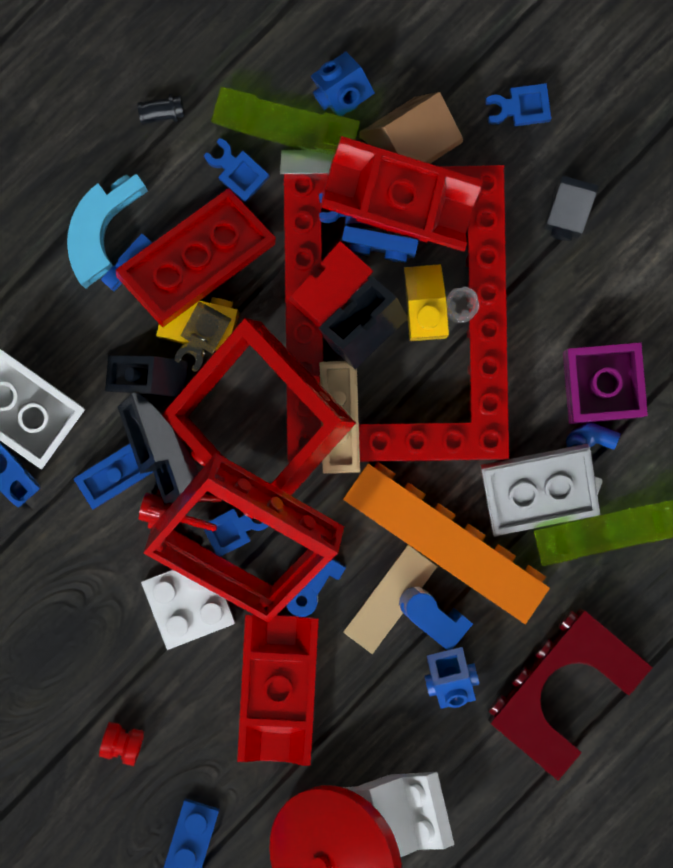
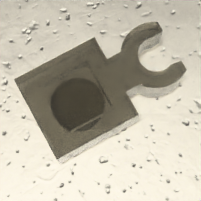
(204, 332)

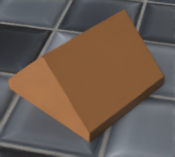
(416, 129)

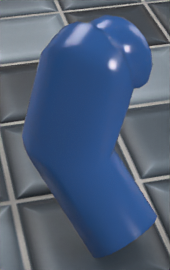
(593, 434)

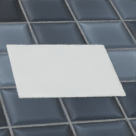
(304, 162)

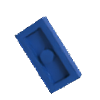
(395, 247)
(110, 477)
(191, 835)

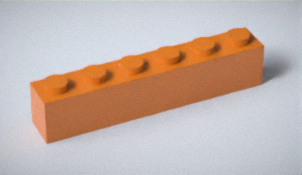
(446, 543)

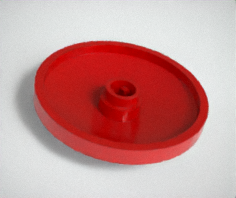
(332, 830)

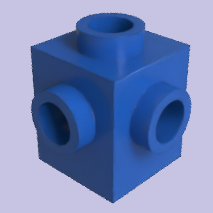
(341, 85)
(451, 678)

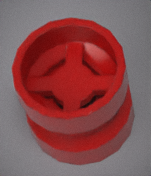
(118, 742)

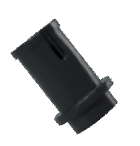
(161, 109)

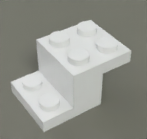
(412, 809)

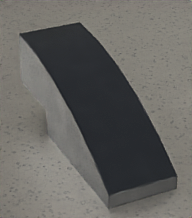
(157, 447)

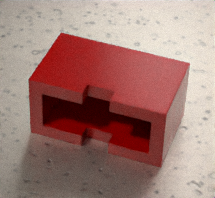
(340, 278)

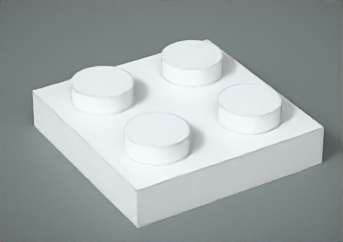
(185, 608)

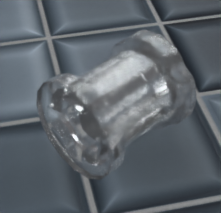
(465, 315)

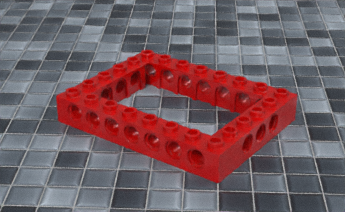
(488, 432)

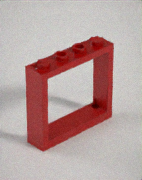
(305, 386)
(265, 504)

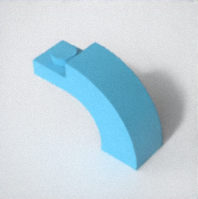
(89, 225)

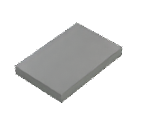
(540, 489)

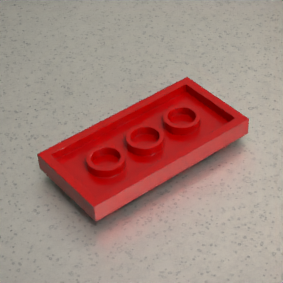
(195, 257)

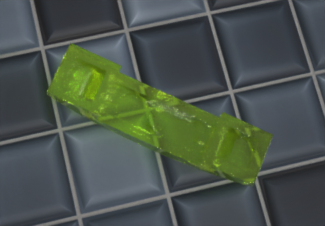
(281, 122)
(605, 532)

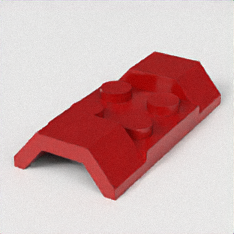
(400, 194)
(278, 689)

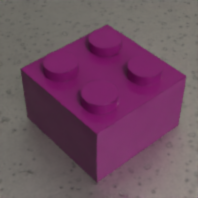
(605, 383)

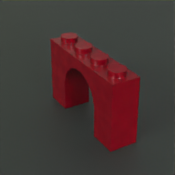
(579, 642)

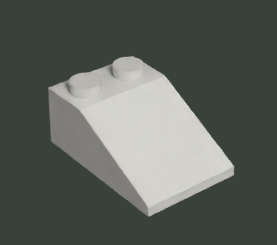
(33, 412)

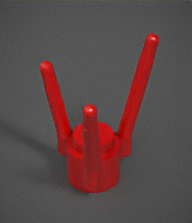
(153, 508)

